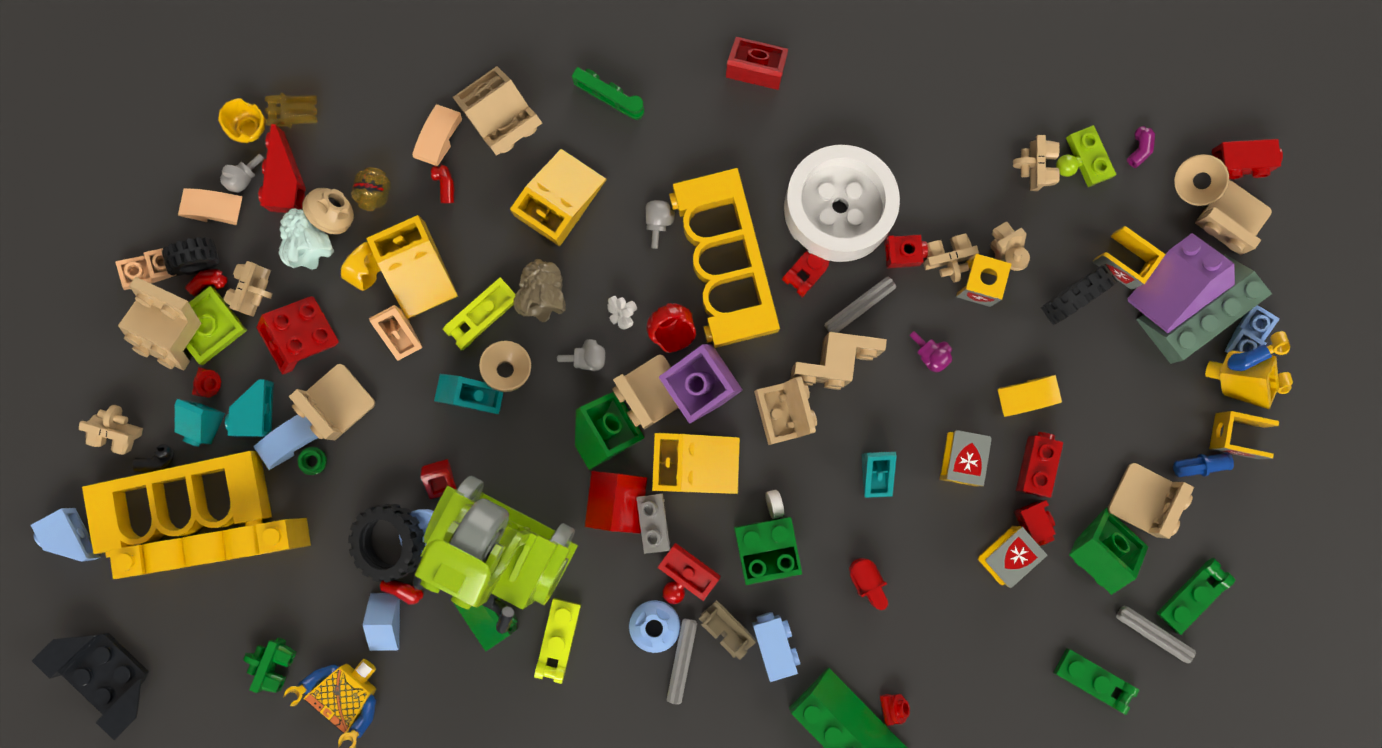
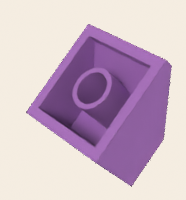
(700, 382)

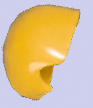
(241, 120)

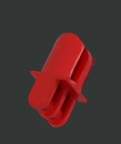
(868, 582)

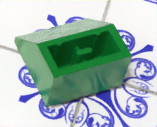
(768, 550)
(483, 625)

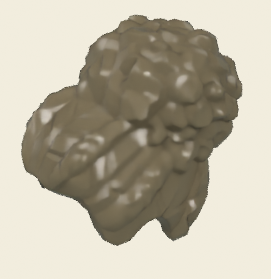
(540, 291)

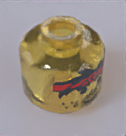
(370, 188)

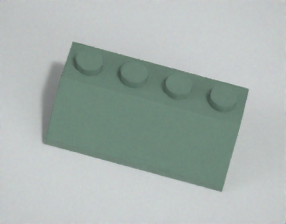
(1211, 319)

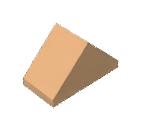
(396, 332)

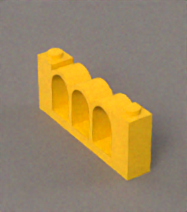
(709, 193)
(109, 512)
(209, 547)

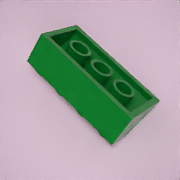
(840, 717)

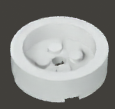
(856, 180)

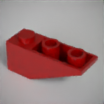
(282, 182)

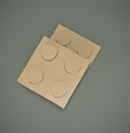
(497, 110)
(159, 324)
(838, 359)

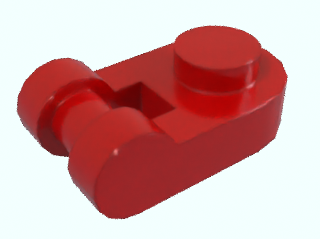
(812, 266)

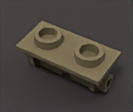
(719, 621)

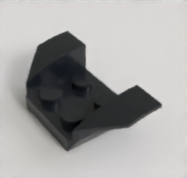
(101, 673)

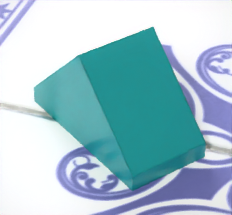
(878, 473)

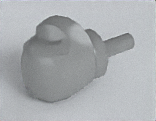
(238, 177)
(657, 218)
(588, 357)

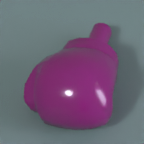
(934, 355)

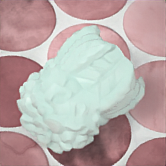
(302, 241)

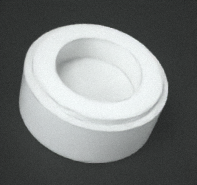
(774, 504)

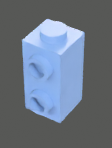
(774, 647)

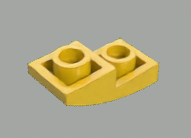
(1029, 395)

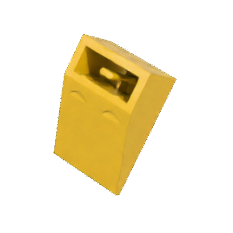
(557, 197)
(412, 266)
(695, 463)

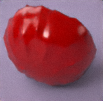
(671, 327)

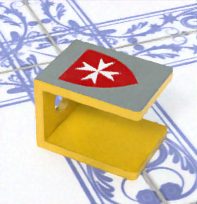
(1139, 247)
(979, 292)
(1223, 443)
(965, 458)
(1012, 556)

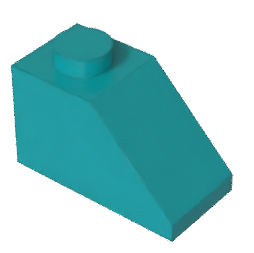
(468, 394)
(252, 411)
(196, 422)

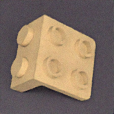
(1235, 219)
(646, 392)
(333, 403)
(786, 411)
(1150, 501)

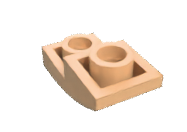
(435, 135)
(211, 205)
(147, 267)

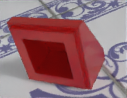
(437, 478)

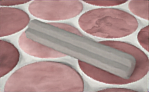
(860, 305)
(1155, 634)
(681, 661)

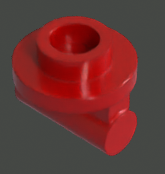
(206, 383)
(894, 709)

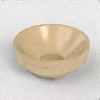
(1201, 164)
(326, 215)
(508, 353)

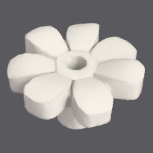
(621, 311)

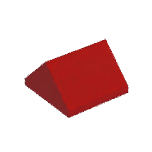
(756, 63)
(614, 502)

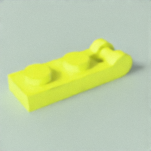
(481, 313)
(558, 639)

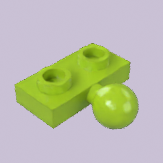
(1088, 157)

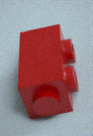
(1249, 157)
(1040, 465)

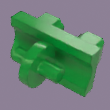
(265, 677)

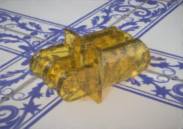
(292, 110)

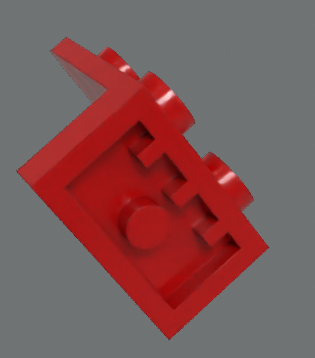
(296, 332)

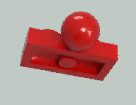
(688, 574)

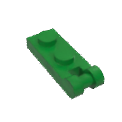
(608, 93)
(1195, 596)
(1095, 680)

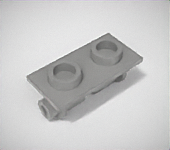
(653, 523)

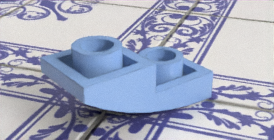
(1252, 330)
(284, 440)

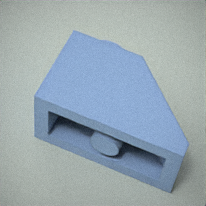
(64, 535)

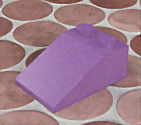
(1183, 283)

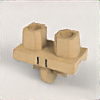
(1034, 163)
(1010, 246)
(961, 252)
(250, 289)
(113, 426)

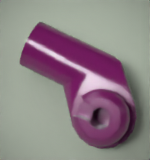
(1146, 146)

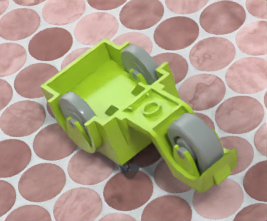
(491, 551)

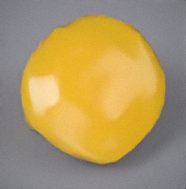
(360, 267)

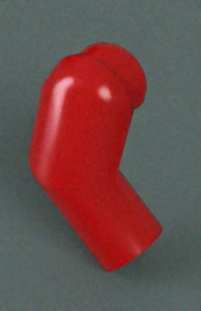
(446, 183)
(204, 278)
(402, 591)

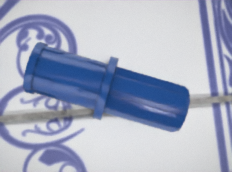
(1203, 465)

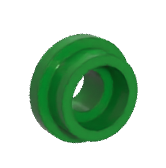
(306, 454)

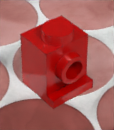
(897, 257)
(1037, 521)

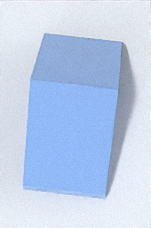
(382, 622)

